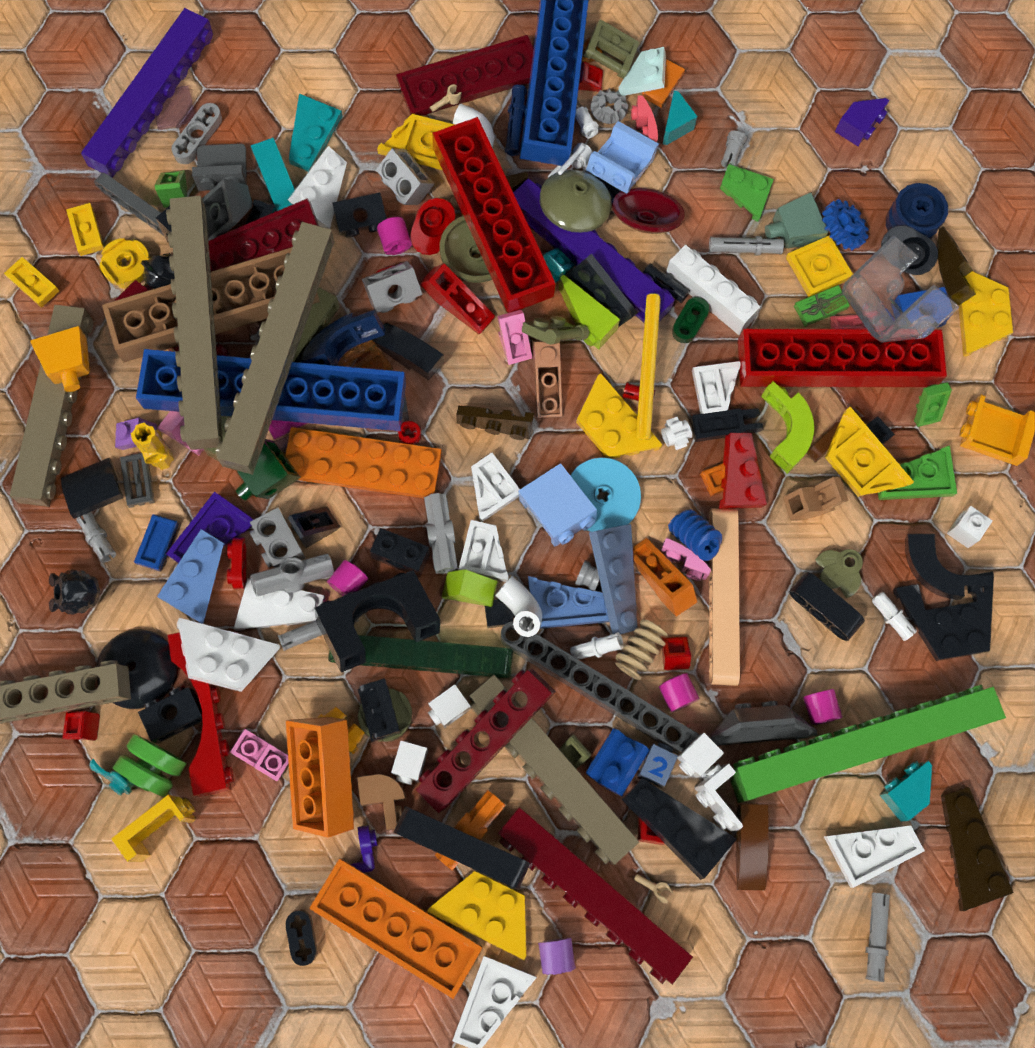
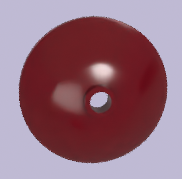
(648, 210)

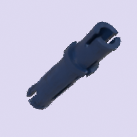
(516, 114)

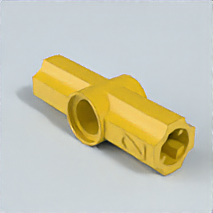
(152, 446)

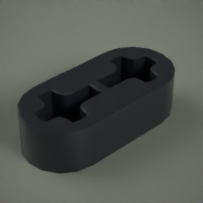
(294, 938)

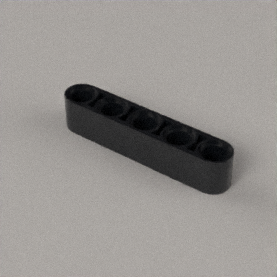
(462, 847)

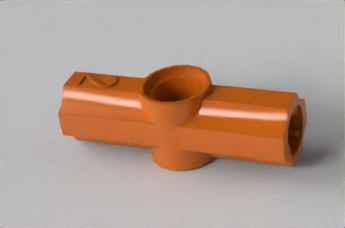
(476, 822)

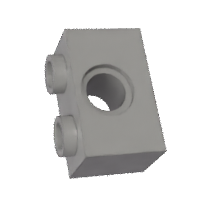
(379, 283)

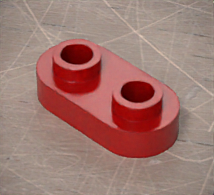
(238, 554)

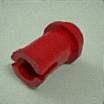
(632, 391)

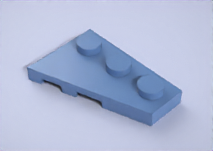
(194, 577)
(567, 605)

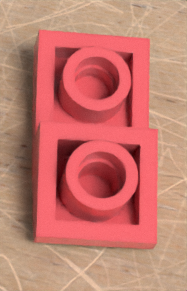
(644, 118)

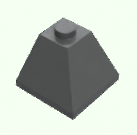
(226, 206)

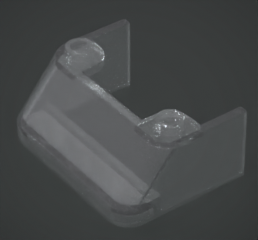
(876, 285)

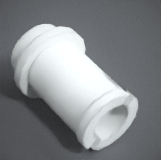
(588, 127)

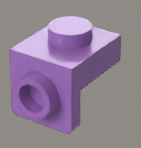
(123, 432)

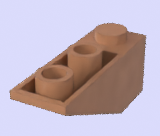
(547, 379)

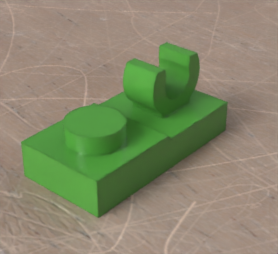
(932, 404)

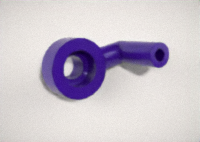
(367, 840)

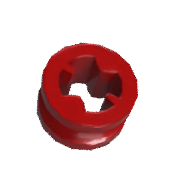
(412, 426)

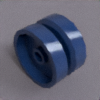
(919, 208)

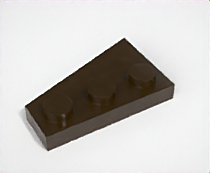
(504, 422)

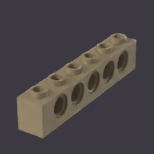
(113, 688)

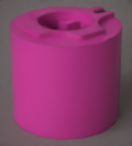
(394, 236)
(347, 578)
(678, 692)
(822, 707)

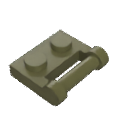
(614, 43)
(554, 330)

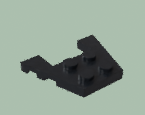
(951, 629)

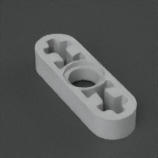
(197, 122)

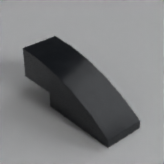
(410, 351)

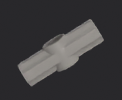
(440, 533)
(292, 574)

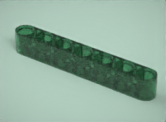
(436, 656)

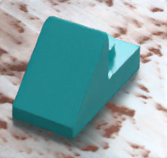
(558, 263)

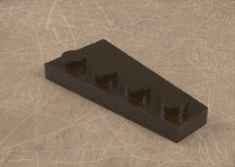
(975, 859)

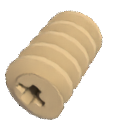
(640, 648)

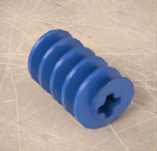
(696, 534)

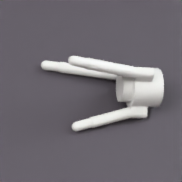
(578, 158)

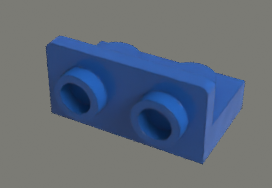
(617, 762)

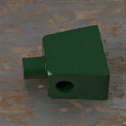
(270, 475)

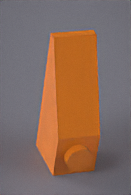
(664, 578)

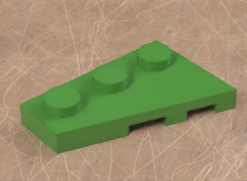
(931, 476)

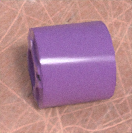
(557, 956)

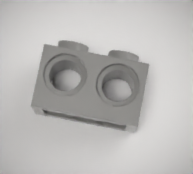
(404, 177)
(280, 538)

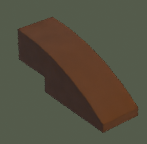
(752, 846)

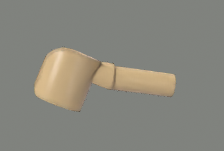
(449, 98)
(656, 888)

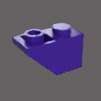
(860, 118)

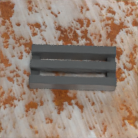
(140, 500)

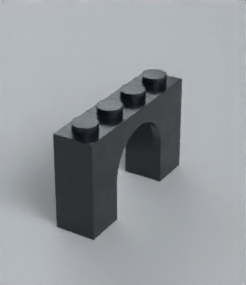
(399, 594)

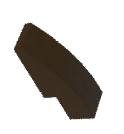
(953, 268)

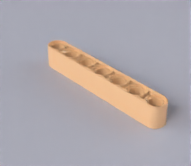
(724, 601)

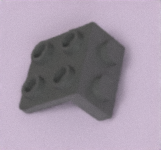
(220, 163)

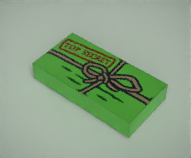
(821, 306)

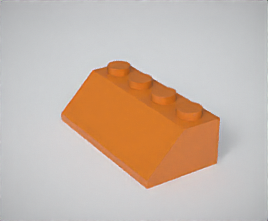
(320, 775)

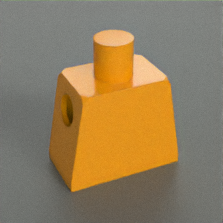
(64, 356)

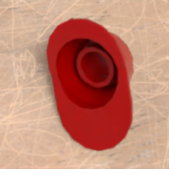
(430, 224)

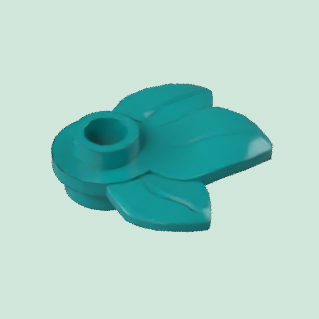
(118, 784)

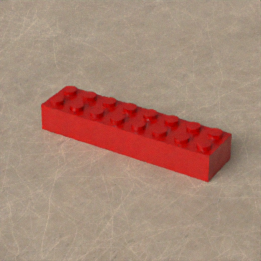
(493, 215)
(838, 359)

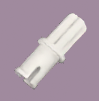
(894, 616)
(598, 646)

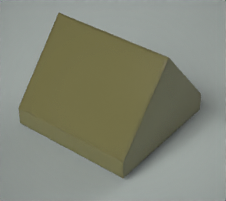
(575, 751)

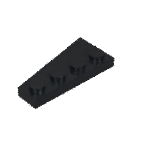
(685, 832)

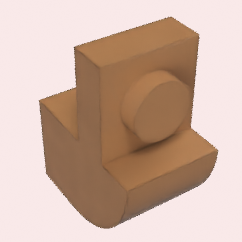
(816, 500)
(385, 791)

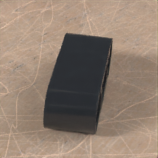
(826, 606)

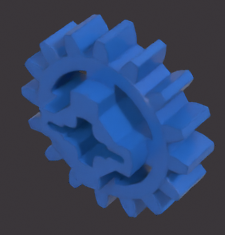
(845, 224)

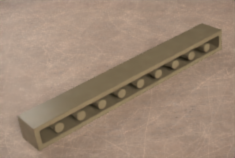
(195, 323)
(275, 349)

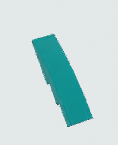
(273, 172)

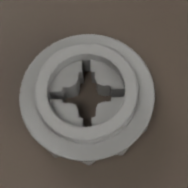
(606, 114)

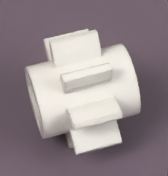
(676, 433)

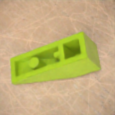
(588, 312)

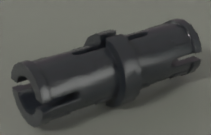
(679, 292)

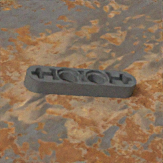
(128, 200)

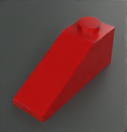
(456, 298)

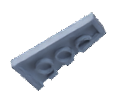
(616, 573)

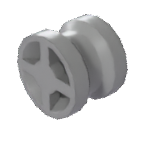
(588, 576)

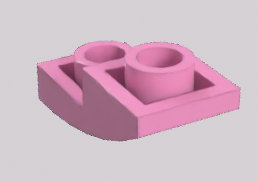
(692, 566)
(260, 754)

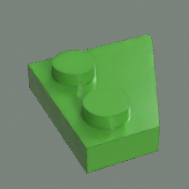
(747, 189)

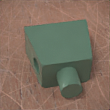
(797, 223)

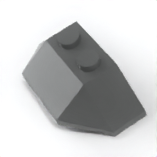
(761, 724)

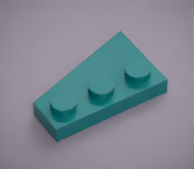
(312, 131)

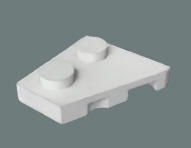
(483, 552)

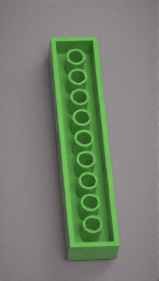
(868, 743)

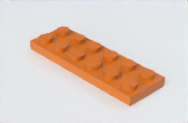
(363, 463)
(396, 928)

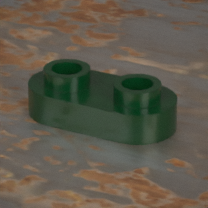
(689, 321)

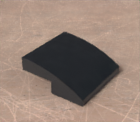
(91, 488)

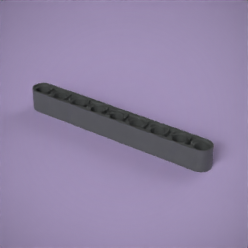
(596, 679)

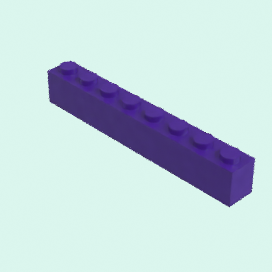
(147, 93)
(580, 245)

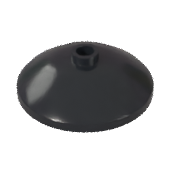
(153, 670)

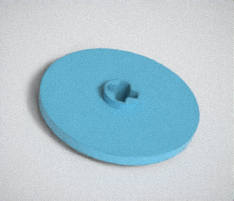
(621, 485)

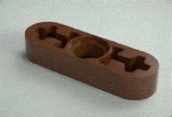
(823, 444)

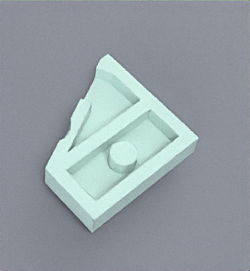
(646, 73)

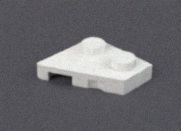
(715, 385)
(492, 486)

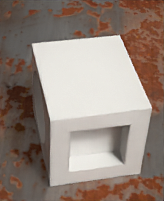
(969, 527)
(448, 707)
(699, 756)
(409, 762)

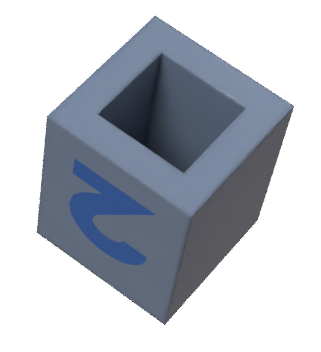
(658, 764)

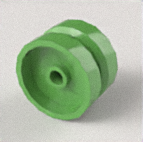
(148, 768)

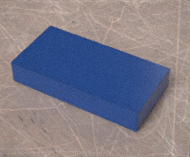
(156, 542)

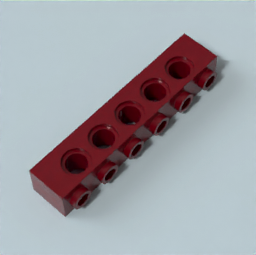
(442, 795)

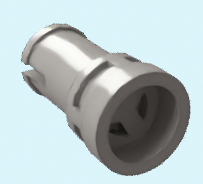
(734, 145)

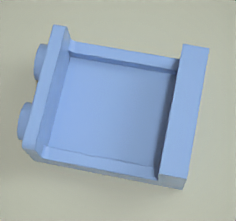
(623, 157)
(558, 505)

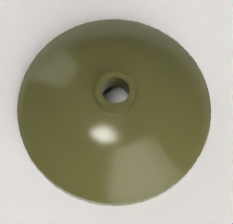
(575, 201)
(457, 252)

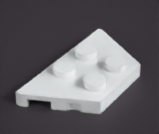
(222, 655)

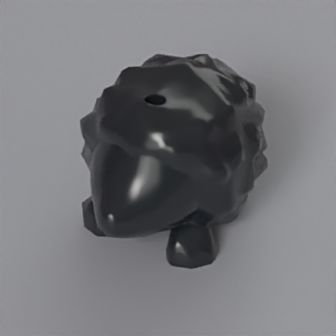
(73, 592)

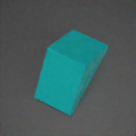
(680, 119)

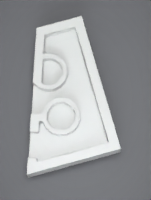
(322, 186)
(276, 608)
(872, 852)
(490, 1000)

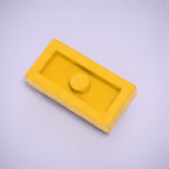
(85, 229)
(31, 282)

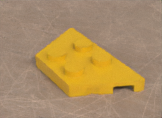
(416, 138)
(985, 315)
(612, 422)
(863, 459)
(486, 912)

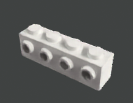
(707, 282)

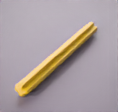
(648, 367)

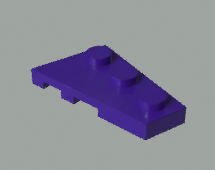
(216, 518)

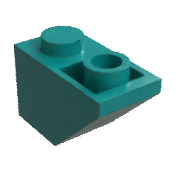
(911, 792)

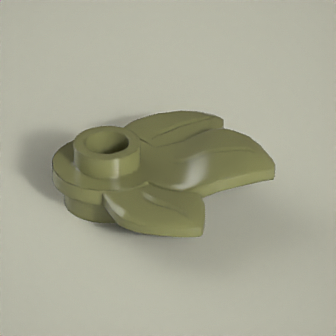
(837, 574)

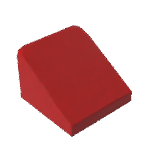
(590, 78)
(676, 653)
(81, 726)

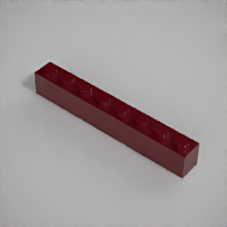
(595, 896)

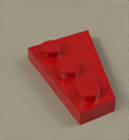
(742, 478)

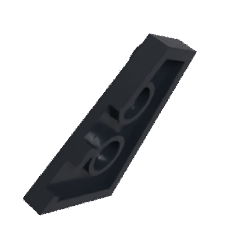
(598, 284)

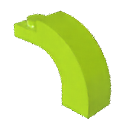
(798, 425)

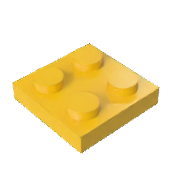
(819, 266)

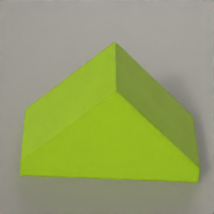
(469, 588)

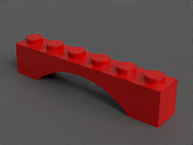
(209, 767)

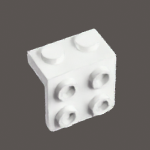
(707, 796)

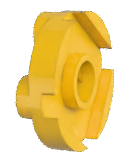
(111, 261)

